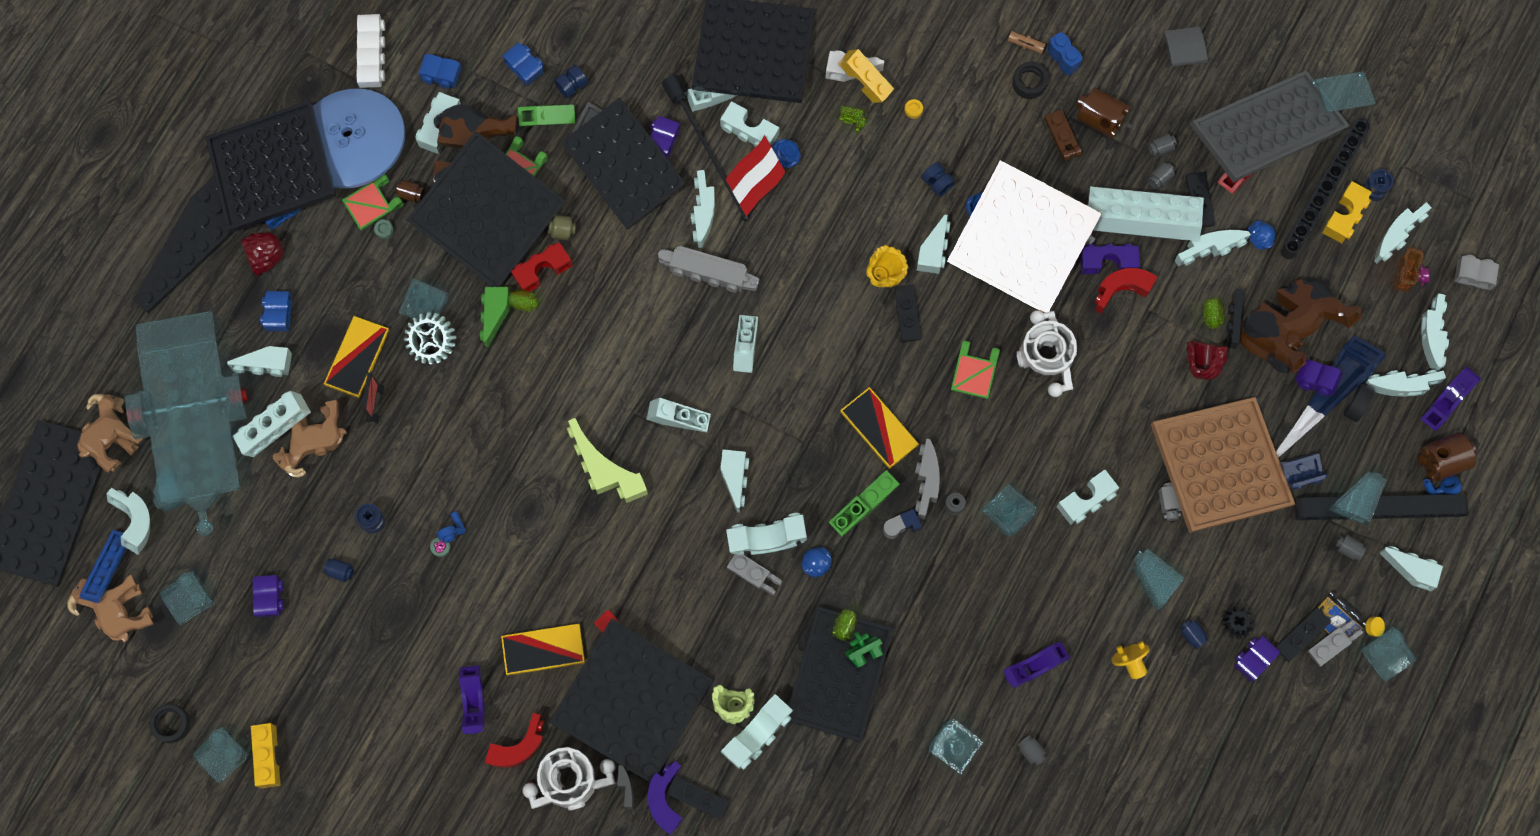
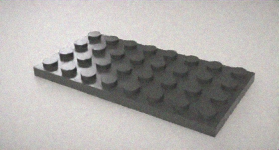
(1268, 126)

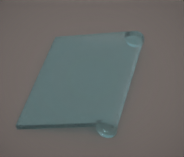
(1345, 91)

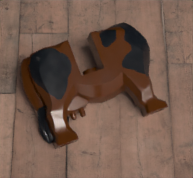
(460, 123)
(1278, 337)

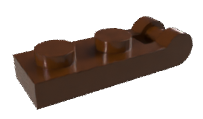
(1062, 135)

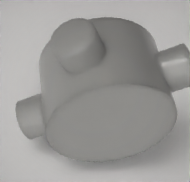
(1172, 515)

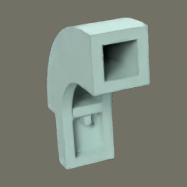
(139, 530)

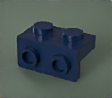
(1303, 470)

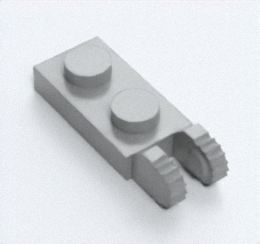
(752, 572)
(1333, 644)

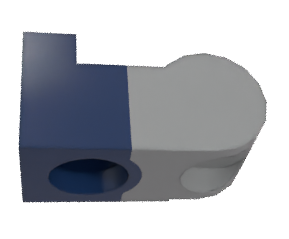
(901, 523)

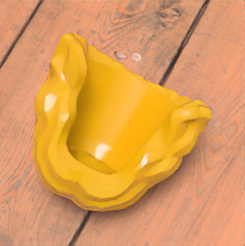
(886, 267)

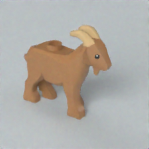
(106, 430)
(311, 439)
(111, 612)

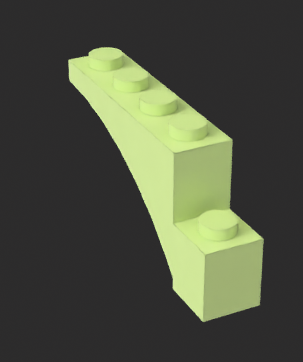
(603, 472)

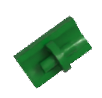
(856, 653)

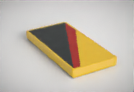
(356, 357)
(879, 428)
(543, 649)

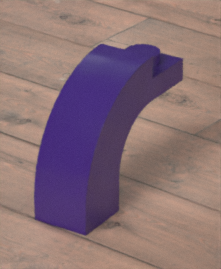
(1450, 398)
(1036, 665)
(472, 699)
(662, 814)

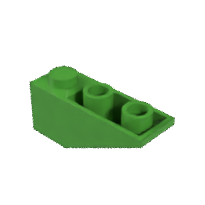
(546, 115)
(495, 311)

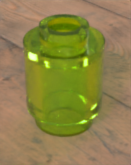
(523, 301)
(1213, 313)
(845, 625)

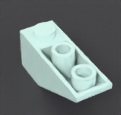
(931, 250)
(745, 343)
(266, 360)
(677, 415)
(732, 471)
(1416, 571)

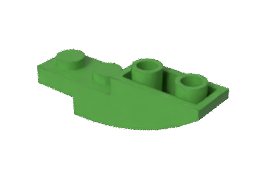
(864, 504)

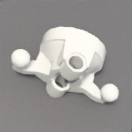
(1049, 334)
(552, 788)

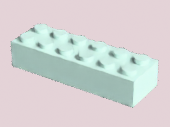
(1147, 213)

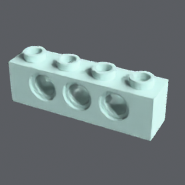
(252, 444)

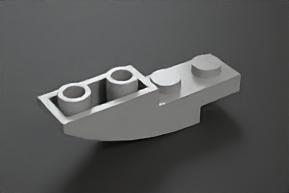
(929, 472)

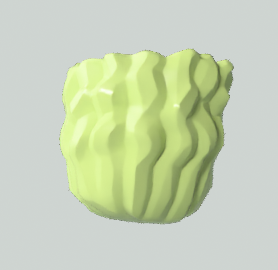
(725, 701)

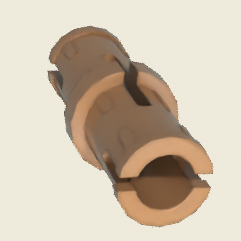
(1037, 45)

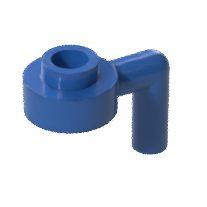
(1448, 486)
(448, 534)

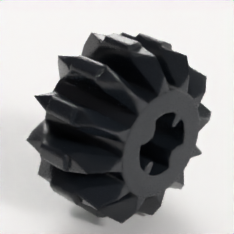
(1240, 629)

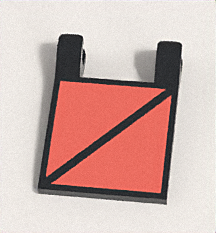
(369, 398)

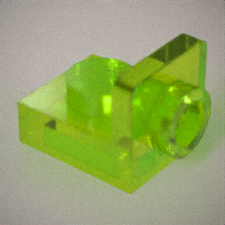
(851, 116)

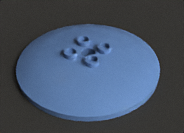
(374, 140)

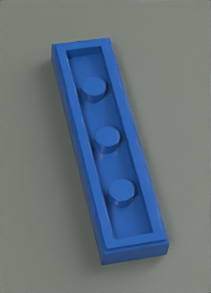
(104, 568)

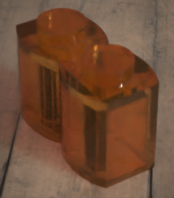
(1408, 269)

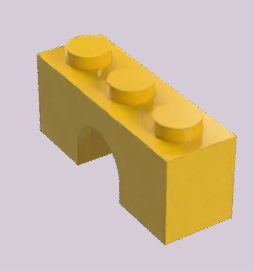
(858, 66)
(1354, 199)
(263, 747)

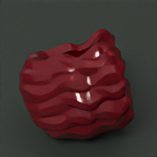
(262, 251)
(1205, 359)

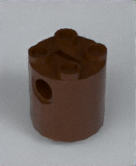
(1101, 112)
(1447, 457)

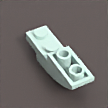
(704, 211)
(1398, 232)
(1216, 242)
(1433, 339)
(1399, 385)

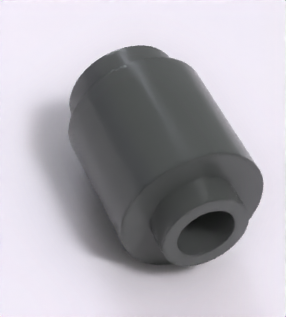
(1162, 145)
(1161, 175)
(952, 509)
(1350, 547)
(1032, 750)

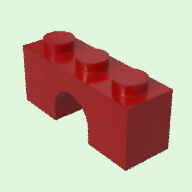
(553, 257)

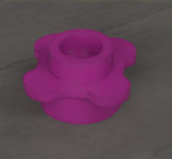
(1424, 275)

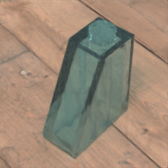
(1361, 499)
(1156, 577)

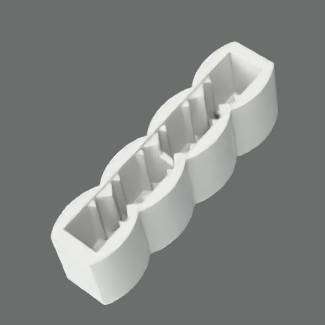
(370, 50)

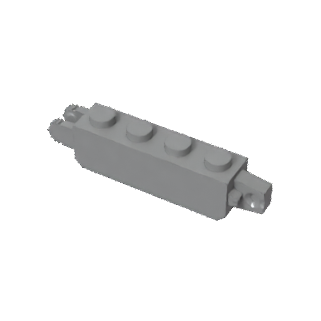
(708, 268)

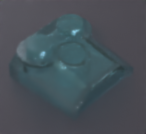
(422, 299)
(1009, 510)
(186, 597)
(1389, 654)
(955, 746)
(220, 754)

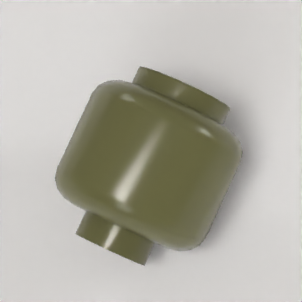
(561, 227)

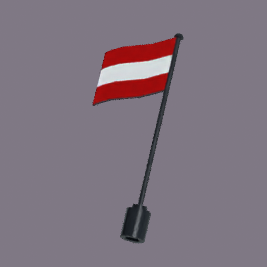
(752, 176)

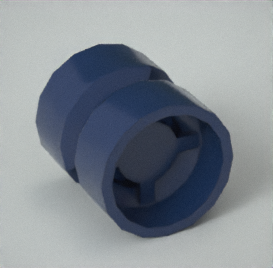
(571, 81)
(938, 179)
(1379, 184)
(370, 518)

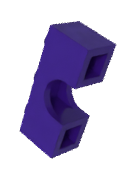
(1124, 256)

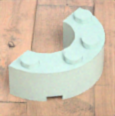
(767, 539)
(758, 733)

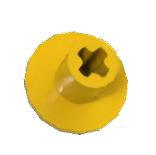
(1132, 658)

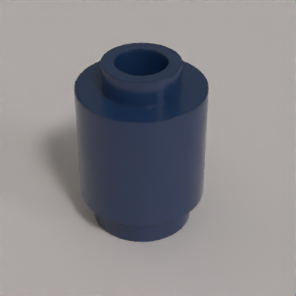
(338, 570)
(1194, 634)

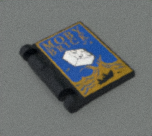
(1340, 613)

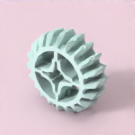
(443, 345)

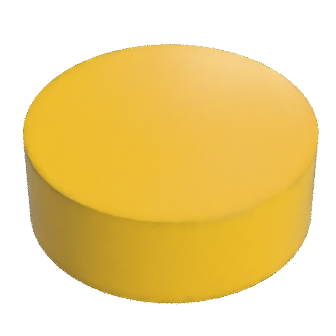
(913, 109)
(1375, 626)

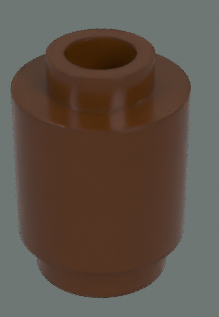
(410, 191)

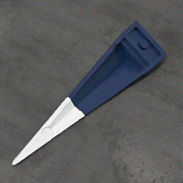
(1356, 364)

